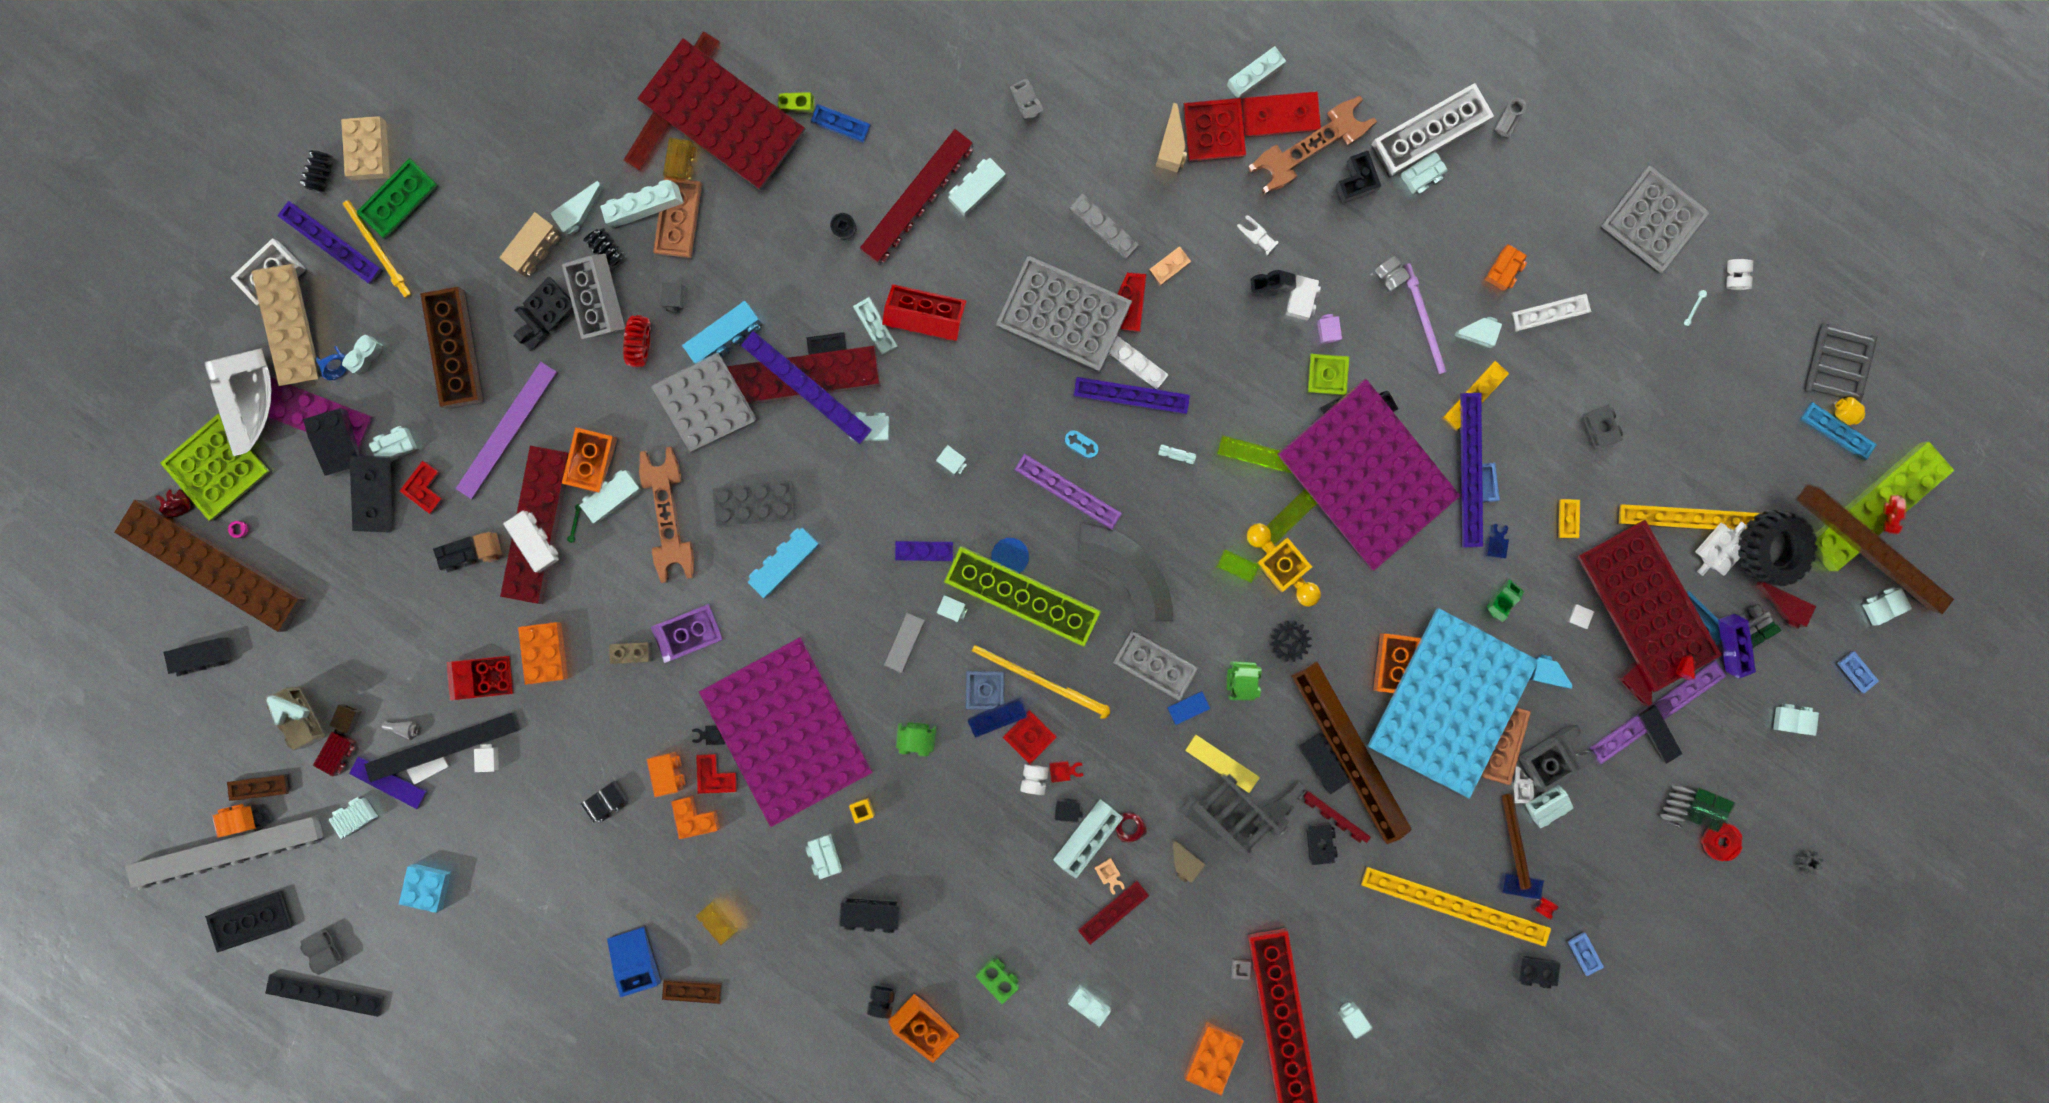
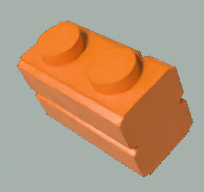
(1506, 267)

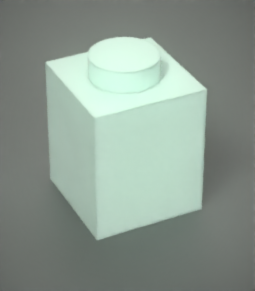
(952, 460)
(952, 609)

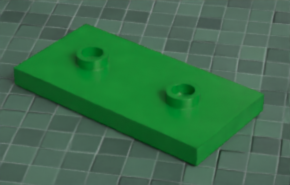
(397, 198)

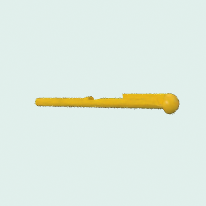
(1068, 693)

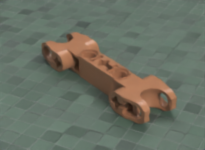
(1342, 125)
(672, 549)

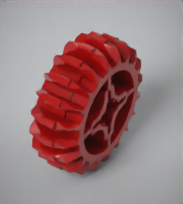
(636, 341)

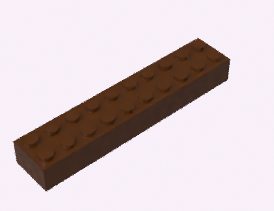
(210, 565)

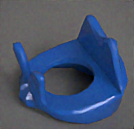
(331, 374)

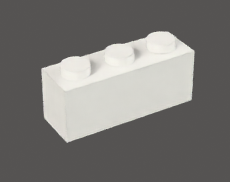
(531, 541)

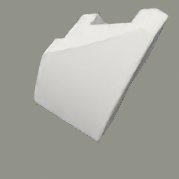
(1522, 787)

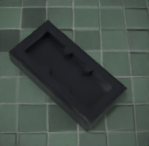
(826, 343)

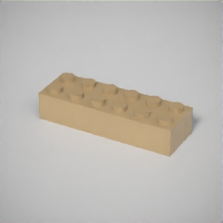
(286, 324)

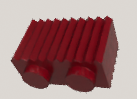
(334, 754)

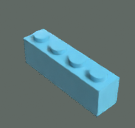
(783, 563)

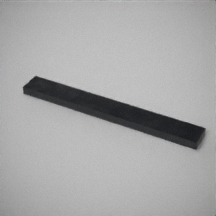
(441, 747)

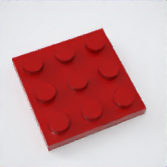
(1214, 129)

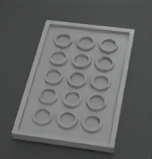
(1064, 313)

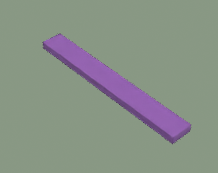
(506, 430)
(1667, 705)

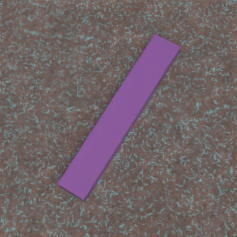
(1068, 491)

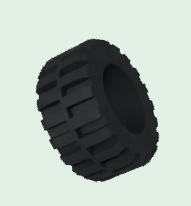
(1797, 554)

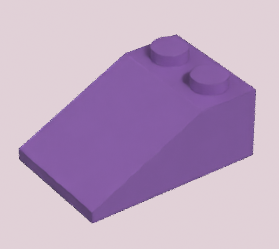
(686, 633)

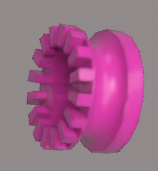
(244, 528)

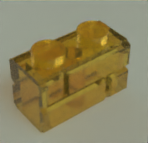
(679, 159)
(716, 923)

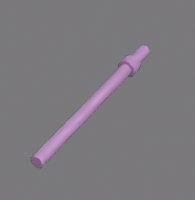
(1413, 283)

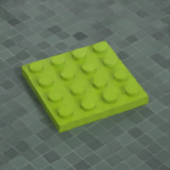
(209, 470)

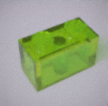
(1237, 566)

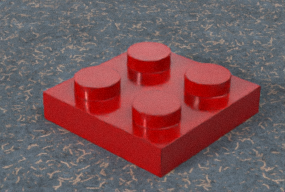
(1029, 737)

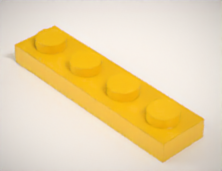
(1485, 385)

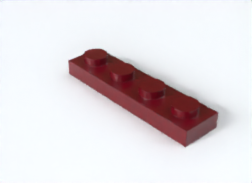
(1342, 822)
(1113, 912)

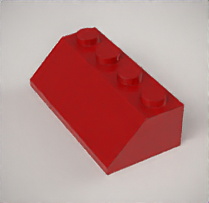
(924, 312)

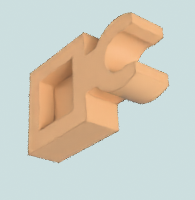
(1108, 873)

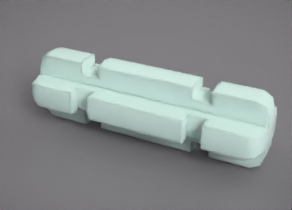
(1177, 454)

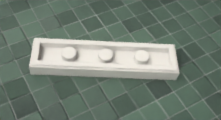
(1551, 312)

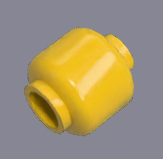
(1850, 411)

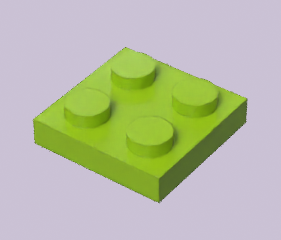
(1328, 374)

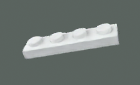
(1137, 363)

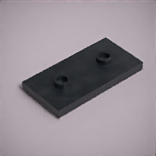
(371, 493)
(248, 921)

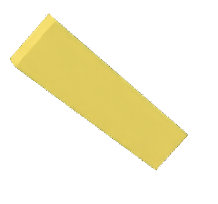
(1222, 763)

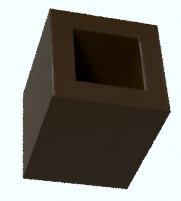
(345, 719)

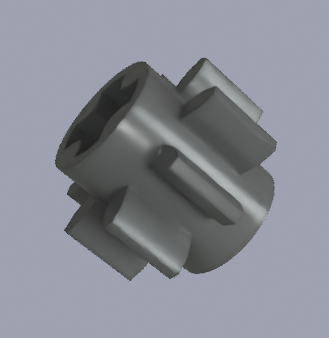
(1814, 865)

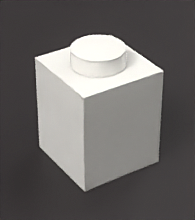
(486, 758)

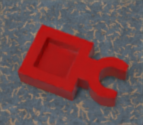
(1061, 771)

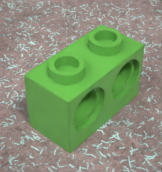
(993, 983)

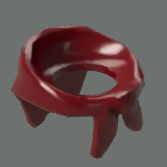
(176, 504)
(1141, 830)

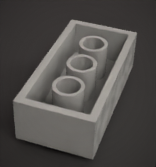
(593, 296)

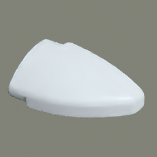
(241, 396)

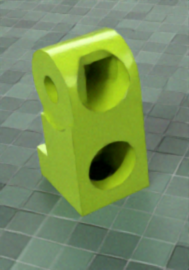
(796, 102)

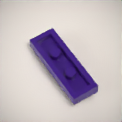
(923, 551)

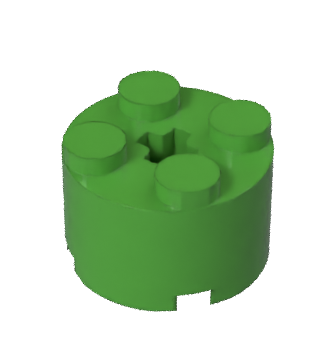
(1243, 681)
(916, 738)

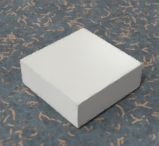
(1581, 616)

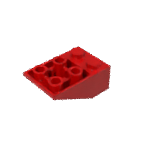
(479, 678)

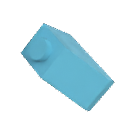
(1550, 672)

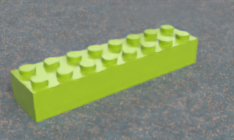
(1910, 477)
(1022, 596)

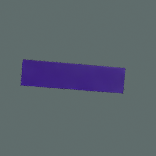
(391, 785)

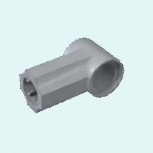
(1510, 118)

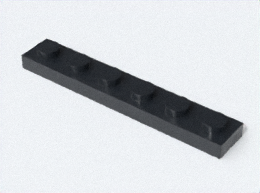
(324, 995)

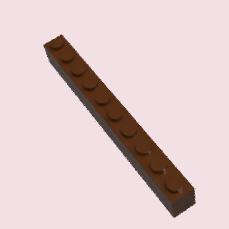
(1874, 548)
(1351, 753)

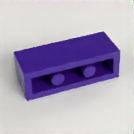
(1737, 646)

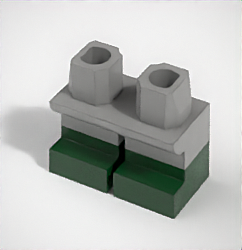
(1761, 625)

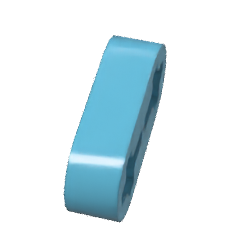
(1084, 440)

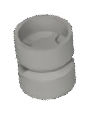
(1392, 273)

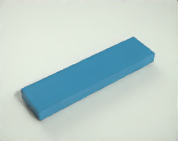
(1838, 431)

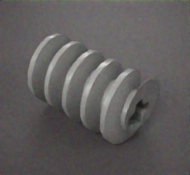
(1677, 805)

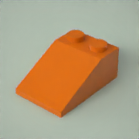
(589, 459)
(922, 1028)

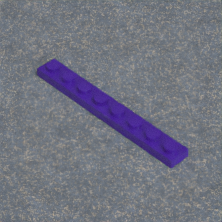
(806, 387)
(1471, 469)

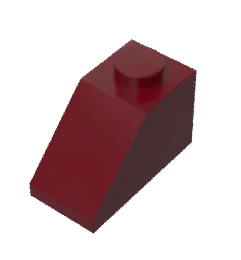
(1637, 684)

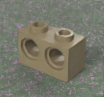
(630, 653)

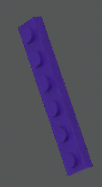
(329, 242)
(1131, 395)

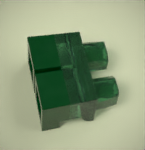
(1719, 813)

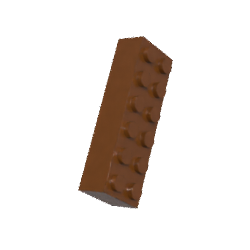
(451, 347)

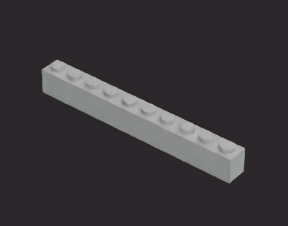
(223, 852)

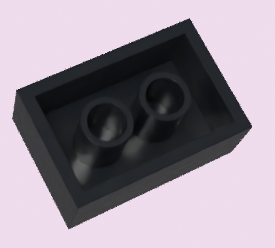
(870, 914)

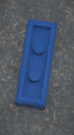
(840, 123)

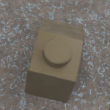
(1186, 863)

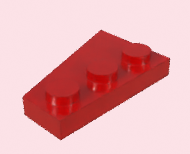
(1134, 290)

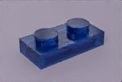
(1512, 886)

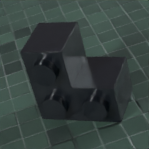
(1363, 179)

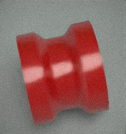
(1546, 908)

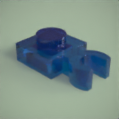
(1497, 545)

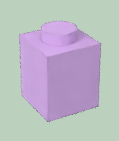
(1329, 329)

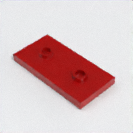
(1281, 114)

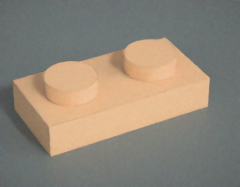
(1170, 265)

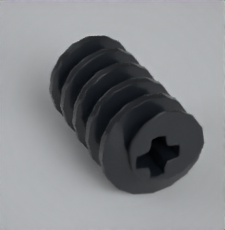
(315, 170)
(601, 246)

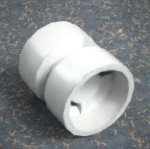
(1739, 267)
(1034, 779)

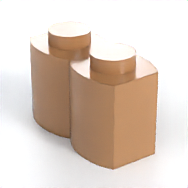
(487, 547)

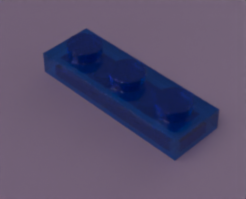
(997, 717)

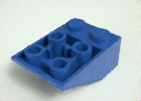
(633, 962)

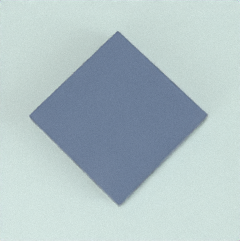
(984, 689)

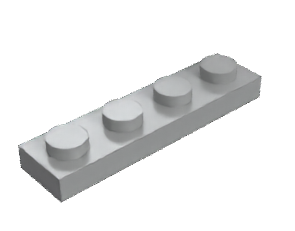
(1104, 226)

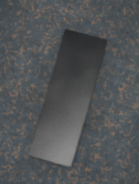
(1660, 734)

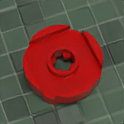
(1895, 512)
(1722, 853)

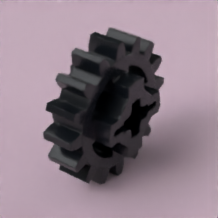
(1289, 632)

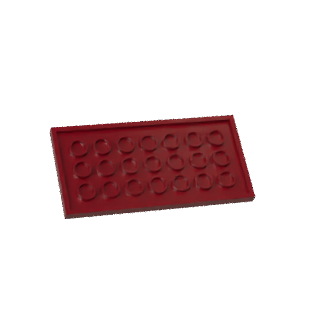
(721, 113)
(1648, 604)

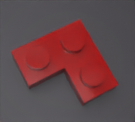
(417, 487)
(709, 780)

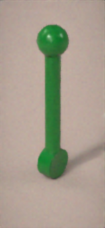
(571, 538)

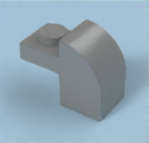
(1026, 99)

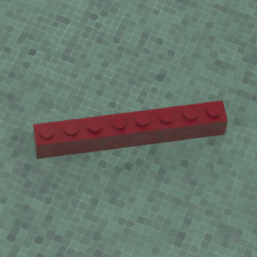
(917, 196)

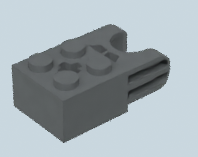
(1561, 759)

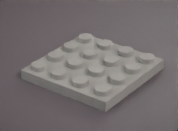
(1655, 219)
(703, 402)

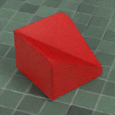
(1686, 668)

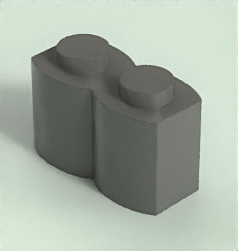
(321, 952)

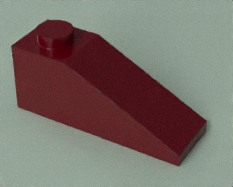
(1788, 606)

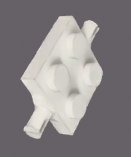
(1720, 549)

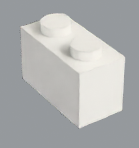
(1302, 298)

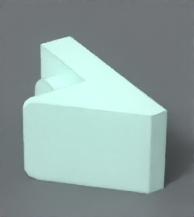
(281, 708)

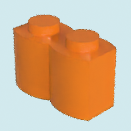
(233, 821)

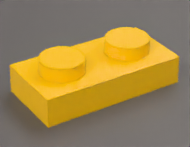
(1569, 518)

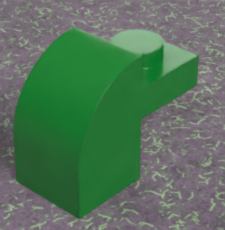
(1504, 600)

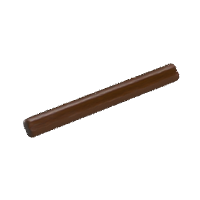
(1516, 841)

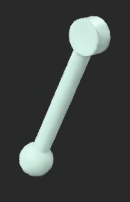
(1687, 322)

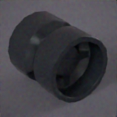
(843, 227)
(881, 1001)

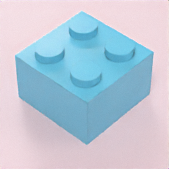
(424, 888)

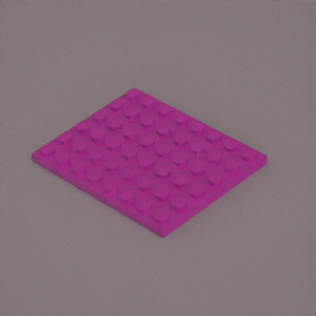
(1368, 474)
(785, 732)

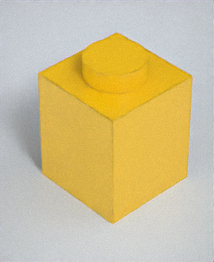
(862, 810)

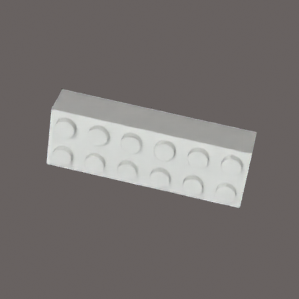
(1432, 130)

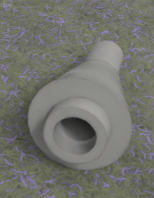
(406, 729)

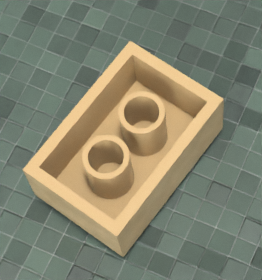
(365, 148)
(530, 245)

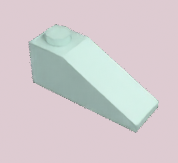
(575, 211)

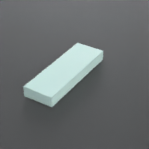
(873, 323)

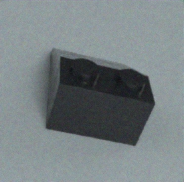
(332, 440)

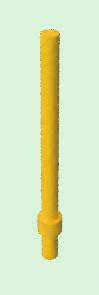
(397, 279)

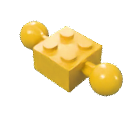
(1284, 564)

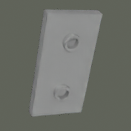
(1155, 665)

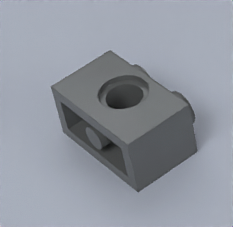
(1593, 421)

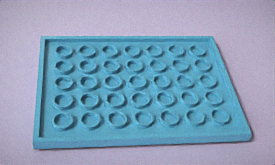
(1453, 703)

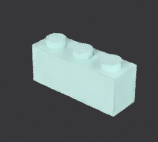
(1256, 73)
(976, 186)
(610, 497)

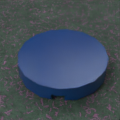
(1011, 554)

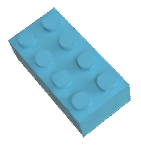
(724, 333)

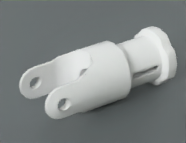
(1259, 236)

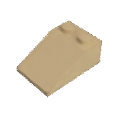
(1173, 145)

